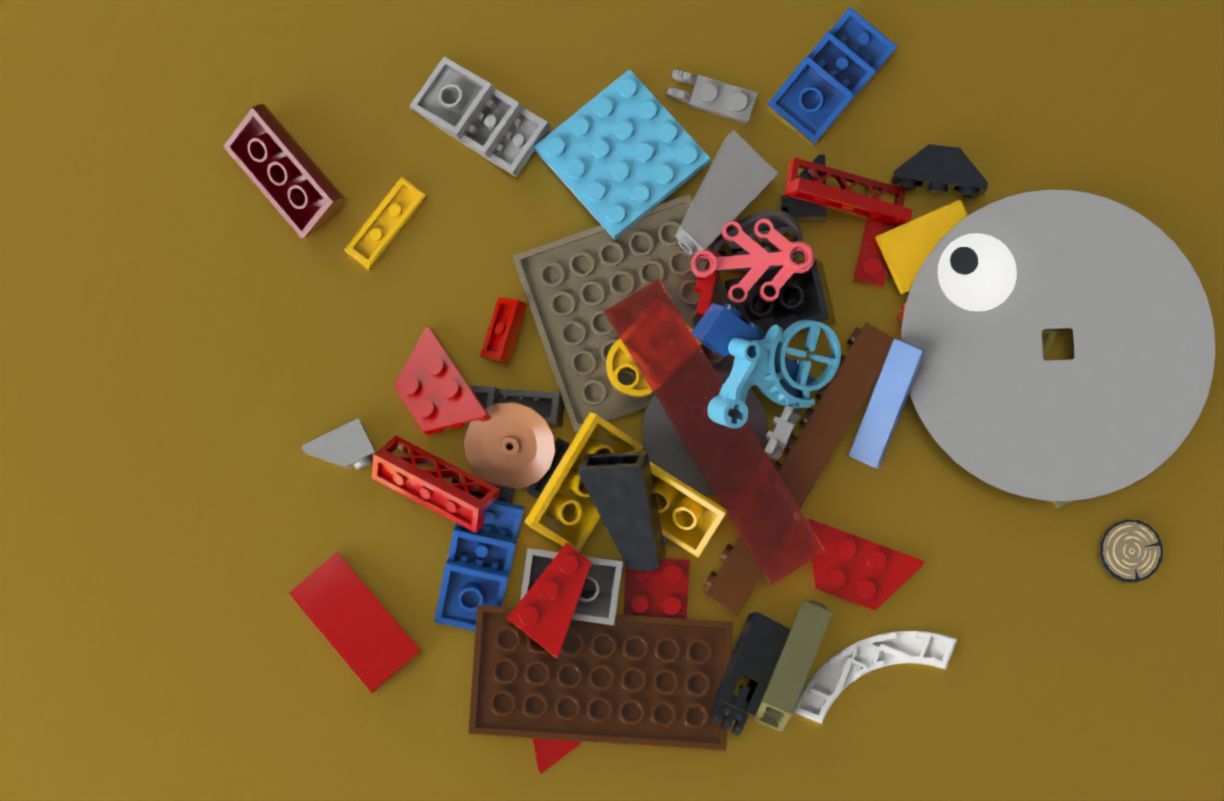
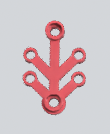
(758, 260)

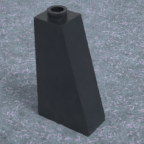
(627, 504)

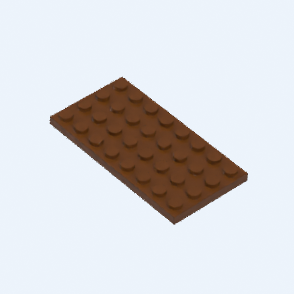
(610, 685)

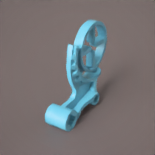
(756, 367)

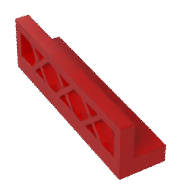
(844, 198)
(428, 485)

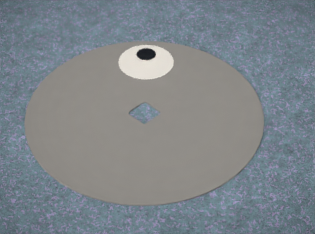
(1136, 335)

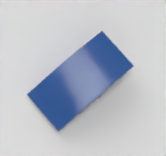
(832, 75)
(479, 565)

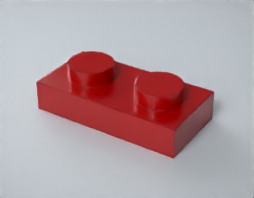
(871, 265)
(503, 330)

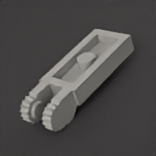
(714, 96)

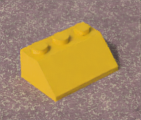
(684, 513)

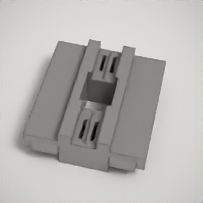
(783, 431)

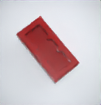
(706, 288)

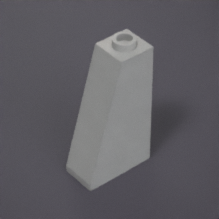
(727, 189)

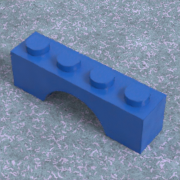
(723, 324)

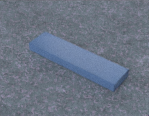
(887, 403)

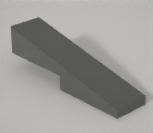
(547, 404)

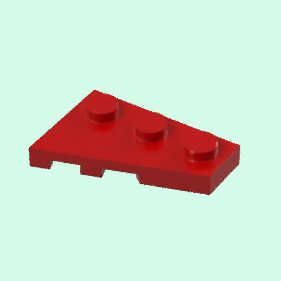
(552, 599)

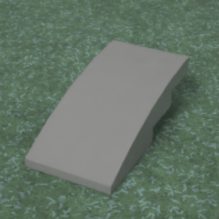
(479, 116)

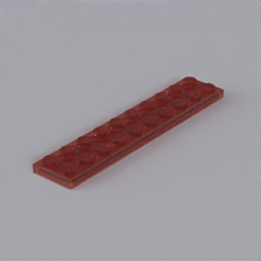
(726, 456)

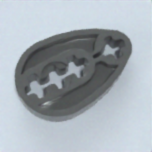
(781, 222)

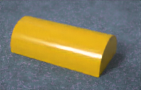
(565, 507)

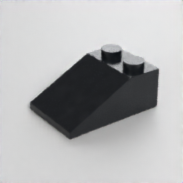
(800, 298)

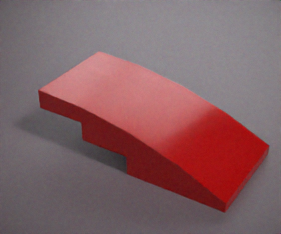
(355, 622)

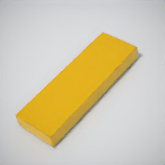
(385, 223)

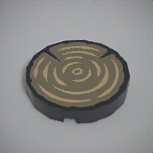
(1130, 551)

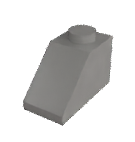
(343, 446)

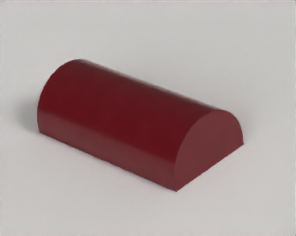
(284, 172)

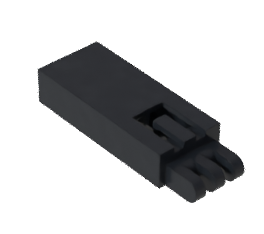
(754, 658)

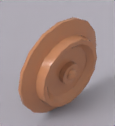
(510, 447)

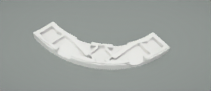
(866, 656)

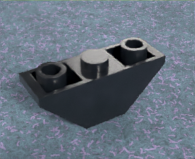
(941, 171)

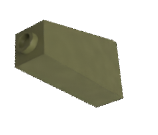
(793, 665)

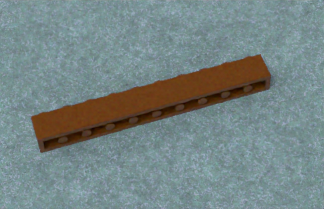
(808, 453)

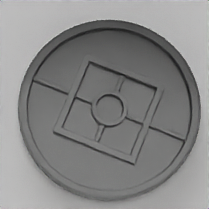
(668, 450)

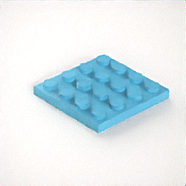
(622, 154)

